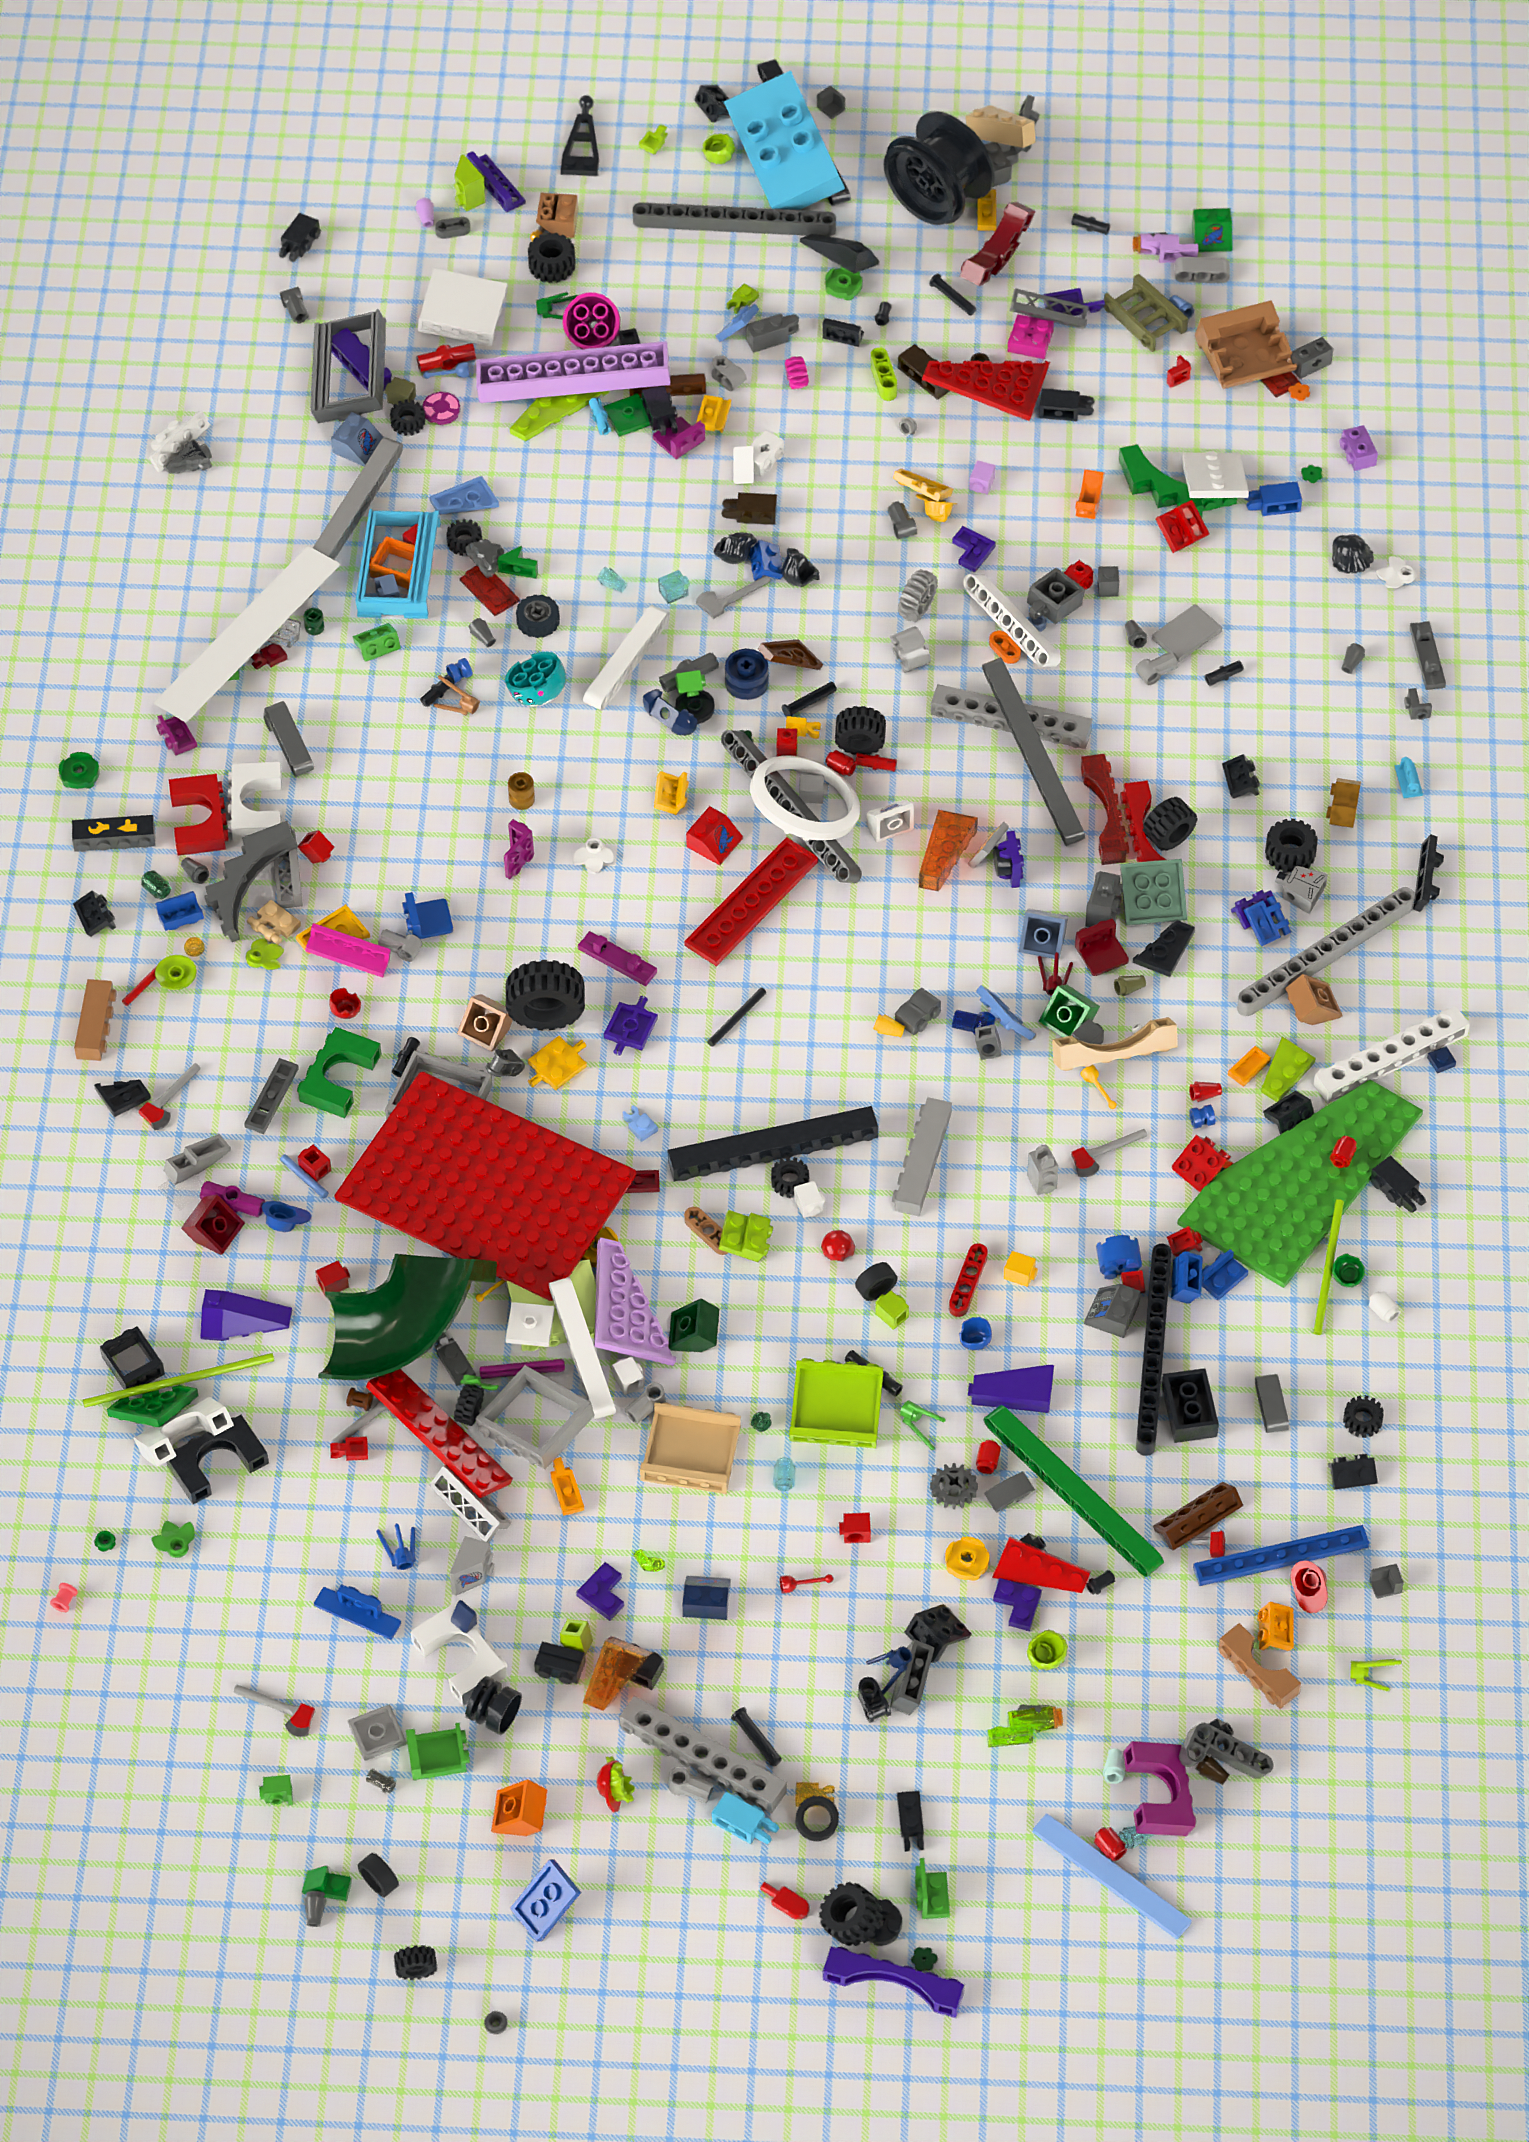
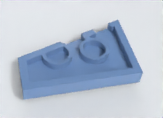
(1001, 1011)

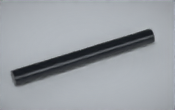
(736, 1017)

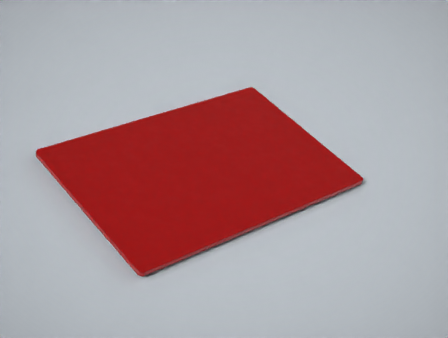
(485, 1184)

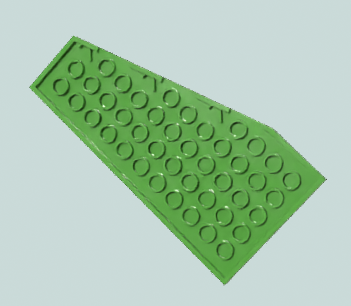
(1284, 1194)

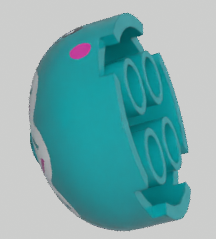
(536, 679)

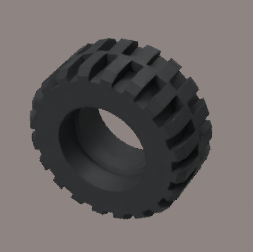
(545, 995)

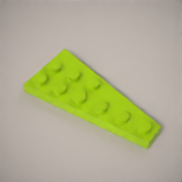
(548, 411)

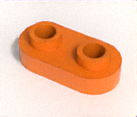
(1006, 648)

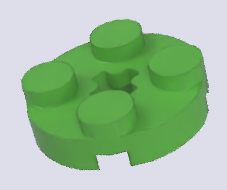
(839, 290)

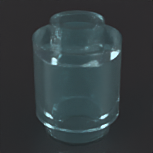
(784, 1474)

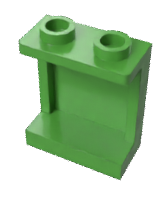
(437, 1753)

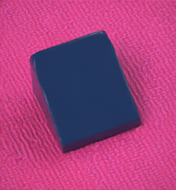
(464, 1617)

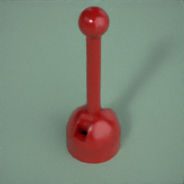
(788, 1583)

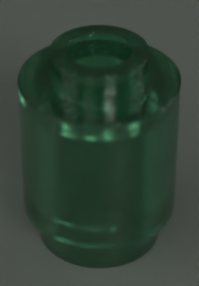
(155, 884)

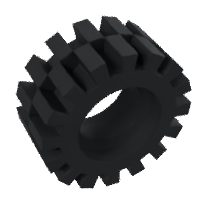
(404, 409)
(462, 528)
(785, 1167)
(469, 1404)
(1361, 1427)
(415, 1962)

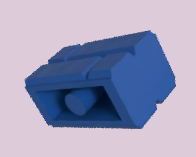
(1186, 1277)

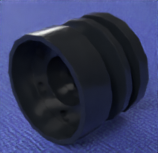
(493, 1705)

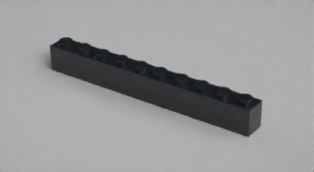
(772, 1143)

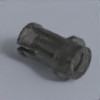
(383, 1782)

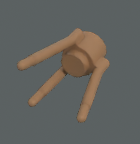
(467, 702)

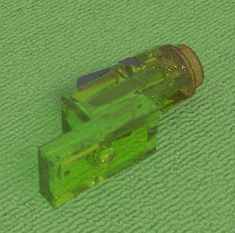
(1022, 1724)

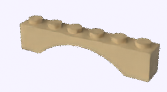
(1153, 1037)

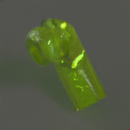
(649, 1564)

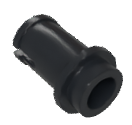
(882, 316)
(1096, 1585)

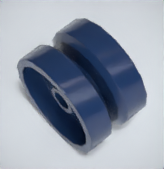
(746, 674)

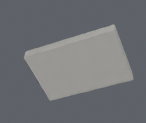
(1187, 632)

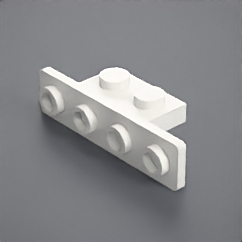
(174, 439)

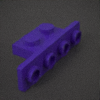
(1074, 296)

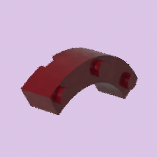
(1000, 246)

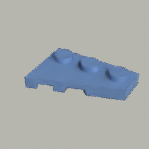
(465, 497)

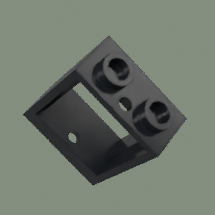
(143, 1374)

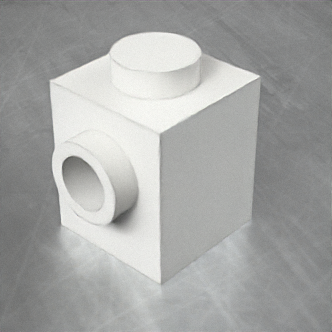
(809, 1199)
(628, 1375)

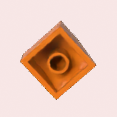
(519, 1809)

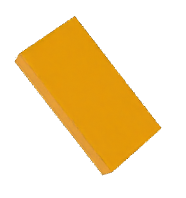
(1249, 1066)

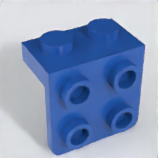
(428, 917)

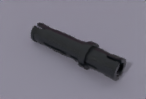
(888, 1383)

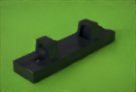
(1428, 860)

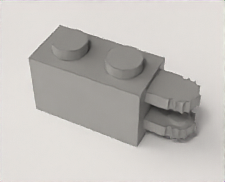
(1042, 1170)

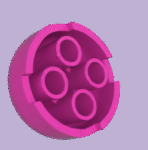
(587, 309)

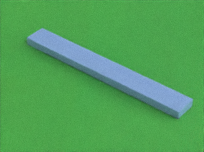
(1112, 1876)

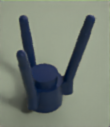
(897, 1659)

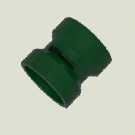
(314, 621)

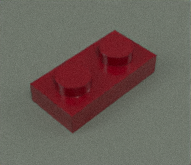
(645, 1182)

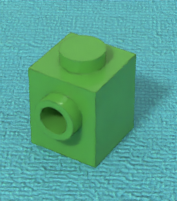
(690, 683)

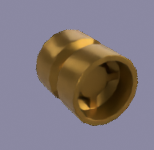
(521, 791)

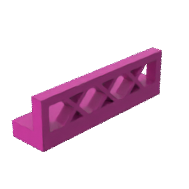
(348, 950)

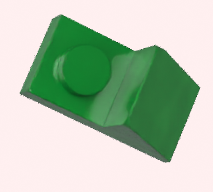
(515, 564)
(332, 1885)

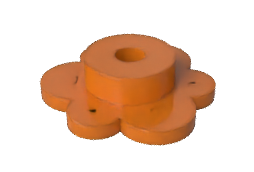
(1299, 391)

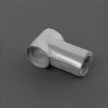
(1152, 670)
(404, 946)
(645, 1403)
(692, 1785)

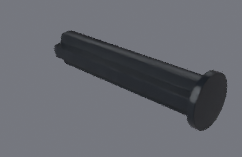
(952, 294)
(809, 699)
(756, 1736)

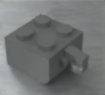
(1001, 162)
(1054, 596)
(1104, 898)

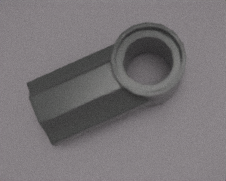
(293, 301)
(902, 523)

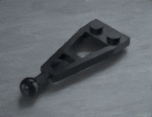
(578, 164)

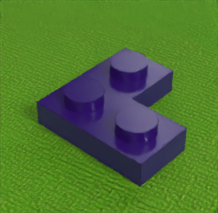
(976, 546)
(597, 1591)
(1022, 1598)

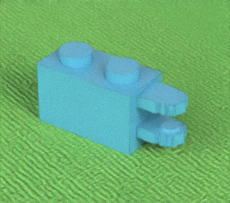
(742, 1819)

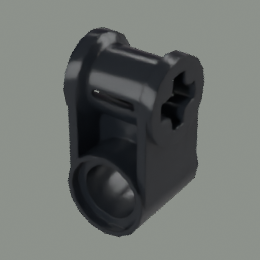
(873, 1703)

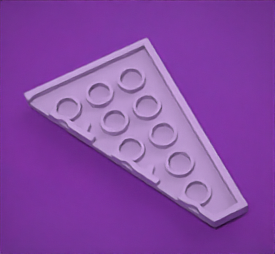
(622, 1309)

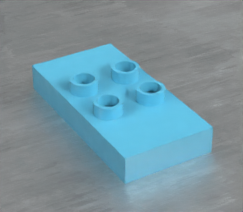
(784, 144)

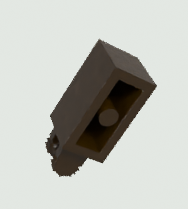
(751, 508)

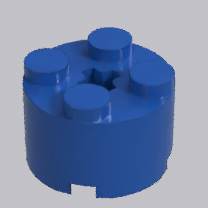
(1118, 1256)

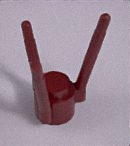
(1054, 980)

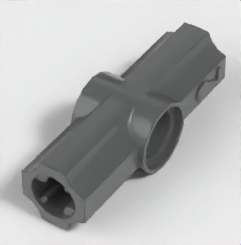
(705, 664)

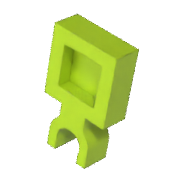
(742, 296)

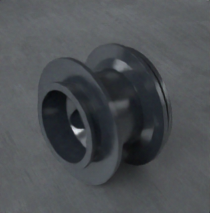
(938, 168)

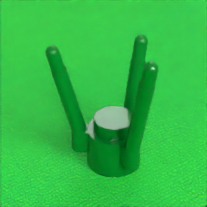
(544, 305)

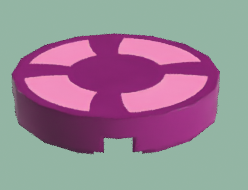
(441, 408)

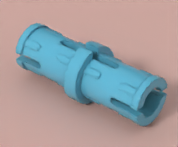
(599, 416)

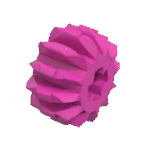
(796, 372)

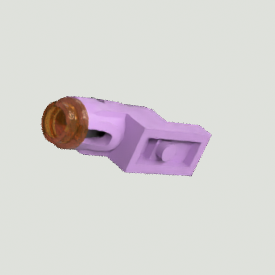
(1165, 245)

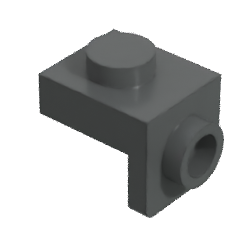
(1416, 710)

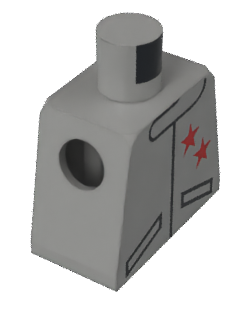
(1302, 887)

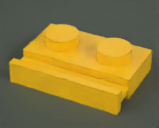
(714, 413)

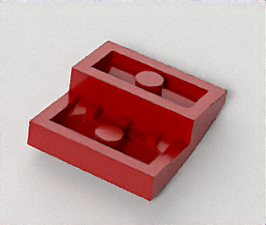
(1182, 526)

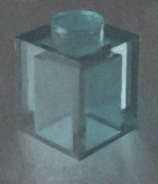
(673, 586)

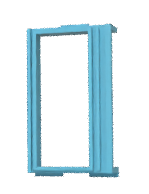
(416, 604)

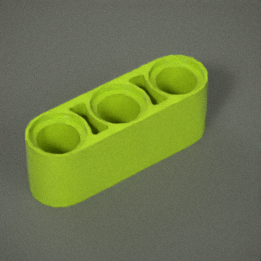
(883, 374)

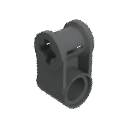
(505, 1064)

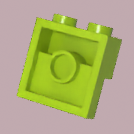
(746, 1235)

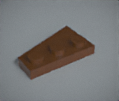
(790, 653)

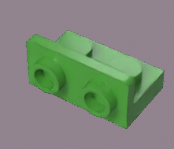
(377, 641)

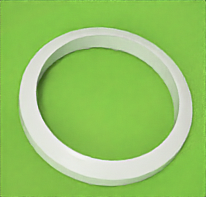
(796, 825)

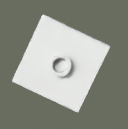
(530, 1324)

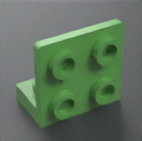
(931, 1893)

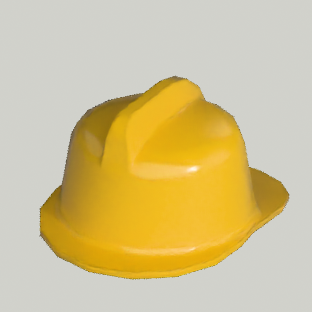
(936, 510)

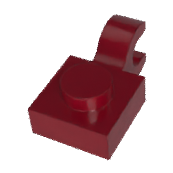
(270, 655)

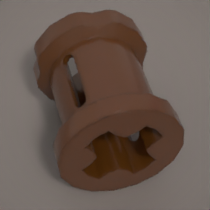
(359, 1399)

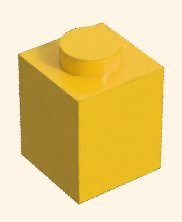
(1020, 1269)

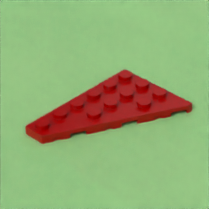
(1004, 386)

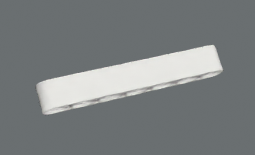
(1011, 620)
(626, 657)
(582, 1347)

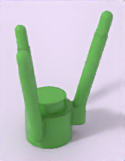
(913, 1412)

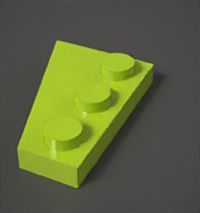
(1286, 1069)

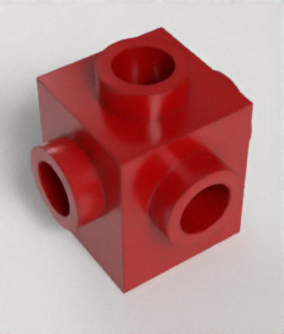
(1081, 574)

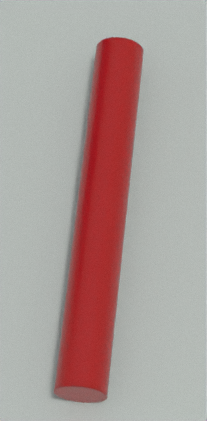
(140, 988)

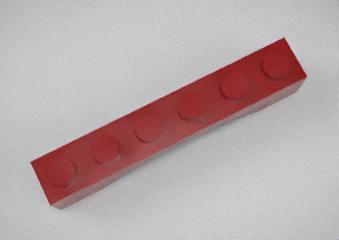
(1138, 803)

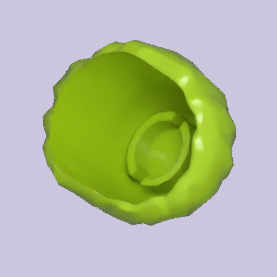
(718, 148)
(1047, 1650)

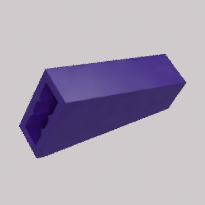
(1015, 1389)

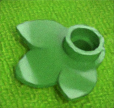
(475, 1381)
(174, 1537)

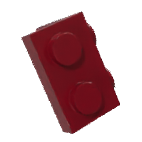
(1100, 947)

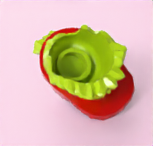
(614, 1785)

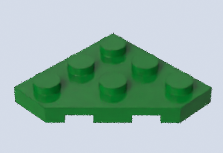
(153, 1407)

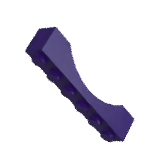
(847, 1968)

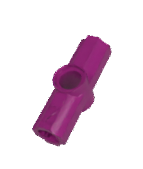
(243, 1202)

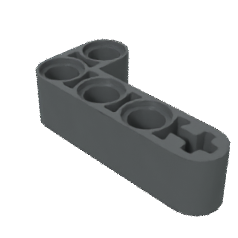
(282, 724)
(1228, 1755)

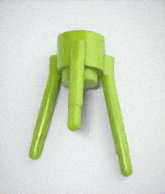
(1360, 1669)

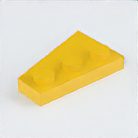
(923, 485)
(341, 920)

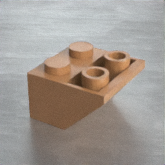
(558, 213)

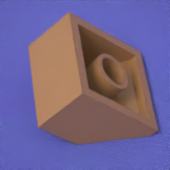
(1313, 1000)
(485, 1022)

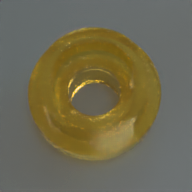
(191, 943)

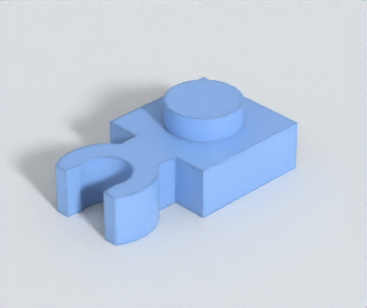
(641, 1125)

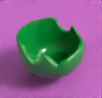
(1348, 1270)

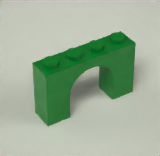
(338, 1048)

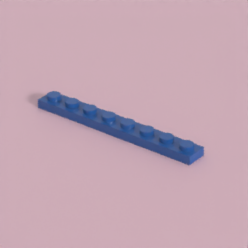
(1281, 1555)

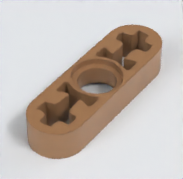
(705, 1221)

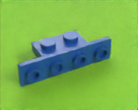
(358, 1609)

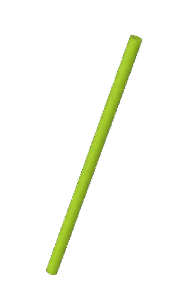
(178, 1380)

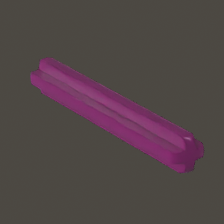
(508, 1370)

